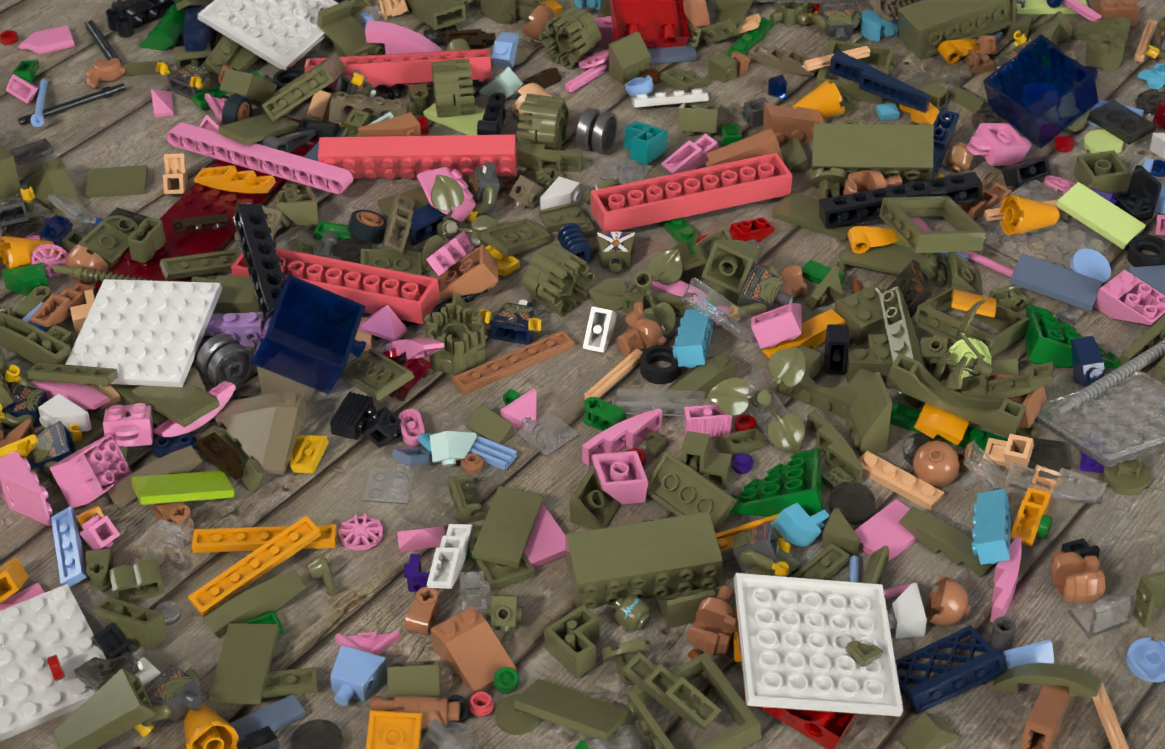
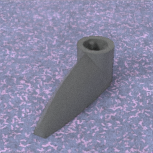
(290, 141)
(1002, 635)

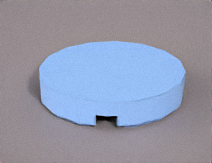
(1091, 264)
(1143, 659)

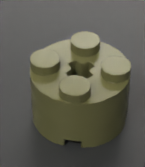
(1105, 50)

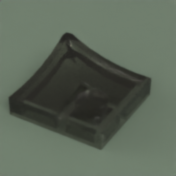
(1049, 454)

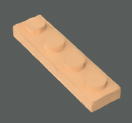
(900, 481)

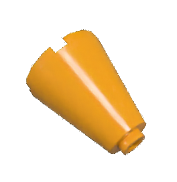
(823, 98)
(1026, 215)
(18, 251)
(208, 730)

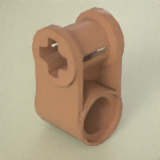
(172, 512)
(423, 611)

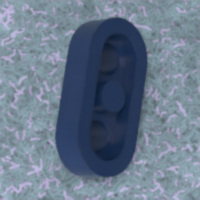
(167, 445)

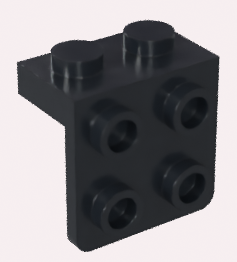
(1141, 195)

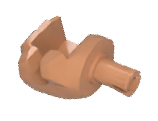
(869, 180)
(1077, 577)
(714, 624)

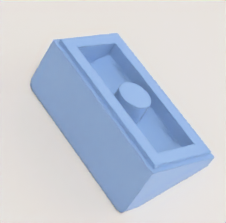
(1033, 653)

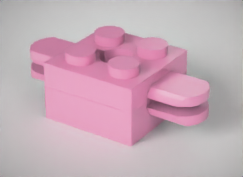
(998, 144)
(129, 424)

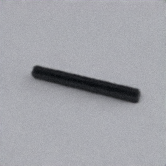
(100, 40)

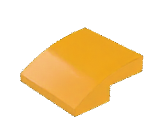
(965, 300)
(937, 421)

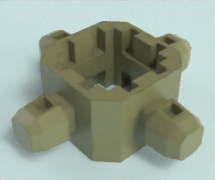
(791, 13)

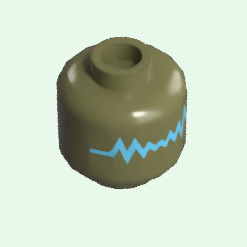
(632, 612)

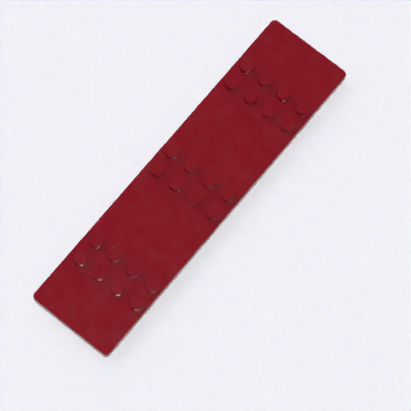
(197, 202)

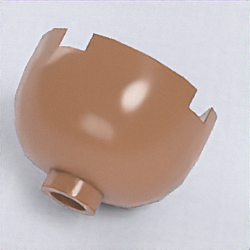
(538, 21)
(79, 257)
(936, 463)
(947, 604)

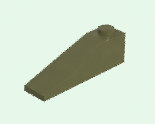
(52, 178)
(298, 203)
(706, 376)

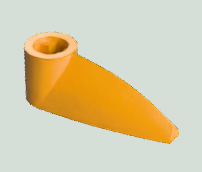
(954, 49)
(864, 237)

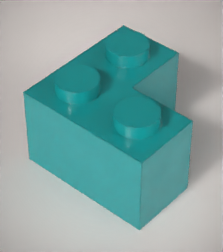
(645, 142)

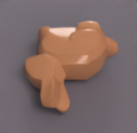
(104, 70)
(793, 281)
(649, 330)

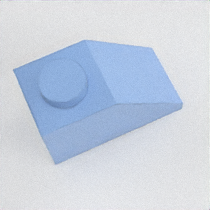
(505, 50)

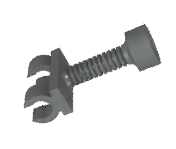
(328, 241)

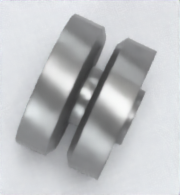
(596, 130)
(224, 360)

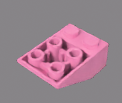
(1130, 300)
(778, 325)
(91, 471)
(22, 490)

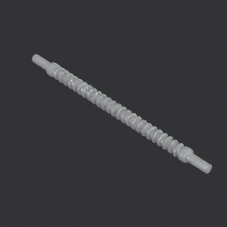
(1111, 379)

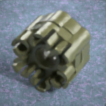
(571, 35)
(449, 87)
(547, 122)
(555, 279)
(461, 337)

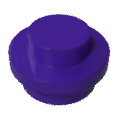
(742, 463)

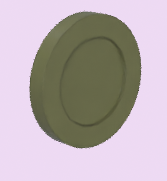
(513, 720)

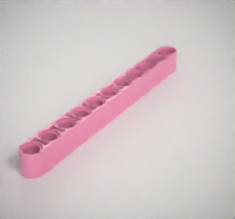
(260, 158)

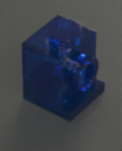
(58, 224)

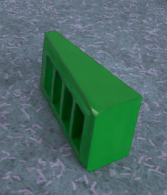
(27, 69)
(730, 133)

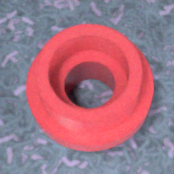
(481, 704)

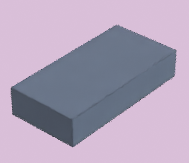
(412, 455)

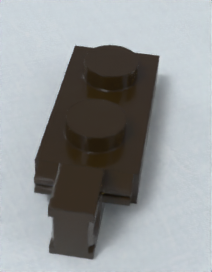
(474, 37)
(200, 222)
(220, 454)

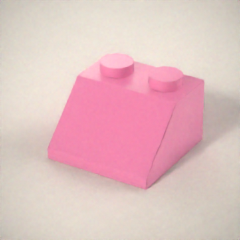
(622, 476)

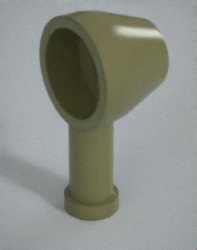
(320, 569)

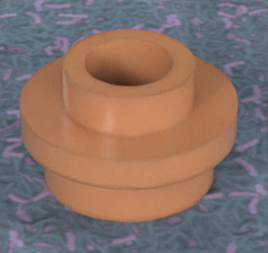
(472, 463)

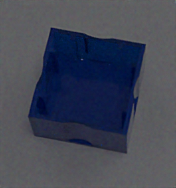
(1041, 91)

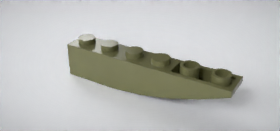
(900, 331)
(31, 341)

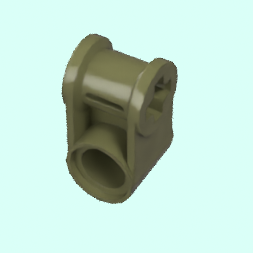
(419, 95)
(38, 295)
(1010, 297)
(98, 566)

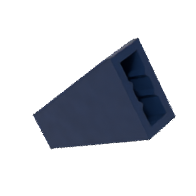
(196, 33)

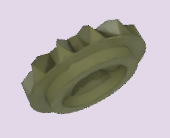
(545, 174)

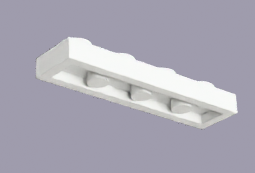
(662, 98)

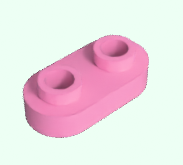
(411, 426)

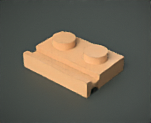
(393, 7)

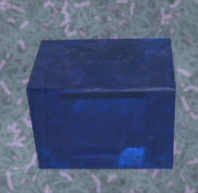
(777, 87)

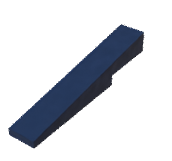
(878, 82)

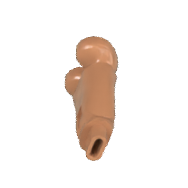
(429, 707)

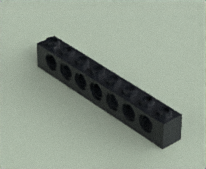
(867, 204)
(259, 254)

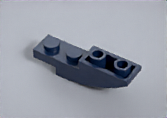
(943, 132)

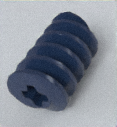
(573, 240)

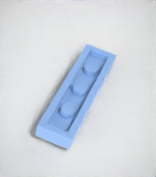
(68, 547)

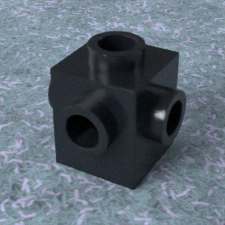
(382, 426)

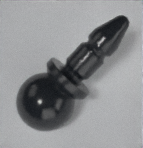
(392, 93)

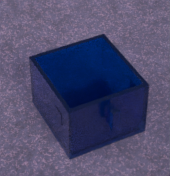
(309, 334)

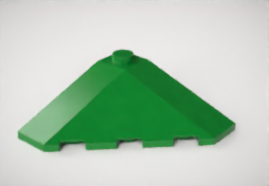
(1051, 340)
(785, 486)

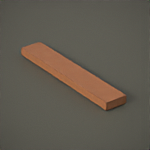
(512, 362)

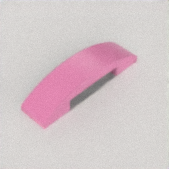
(221, 392)

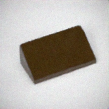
(544, 78)

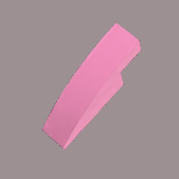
(398, 38)

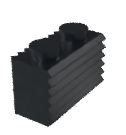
(1026, 171)
(836, 349)
(352, 416)

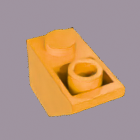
(11, 578)

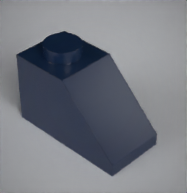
(425, 223)
(1086, 361)

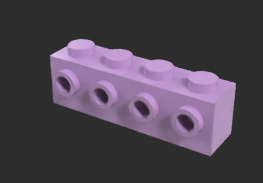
(242, 326)

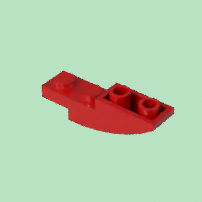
(748, 230)

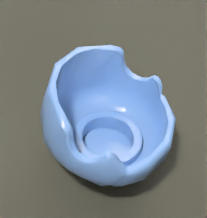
(639, 86)

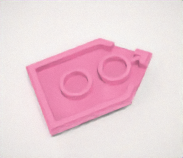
(48, 40)

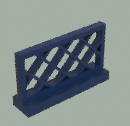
(953, 680)

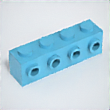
(693, 339)
(992, 527)

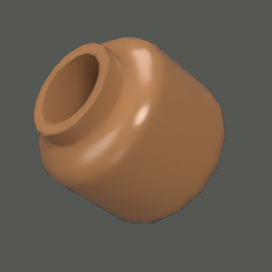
(959, 157)

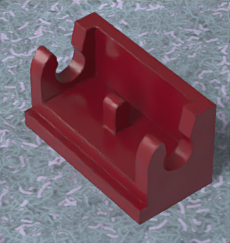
(419, 368)

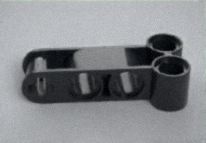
(136, 15)
(493, 116)

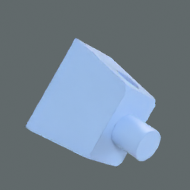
(356, 675)

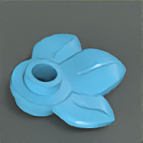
(1155, 77)

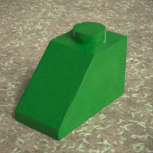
(25, 278)

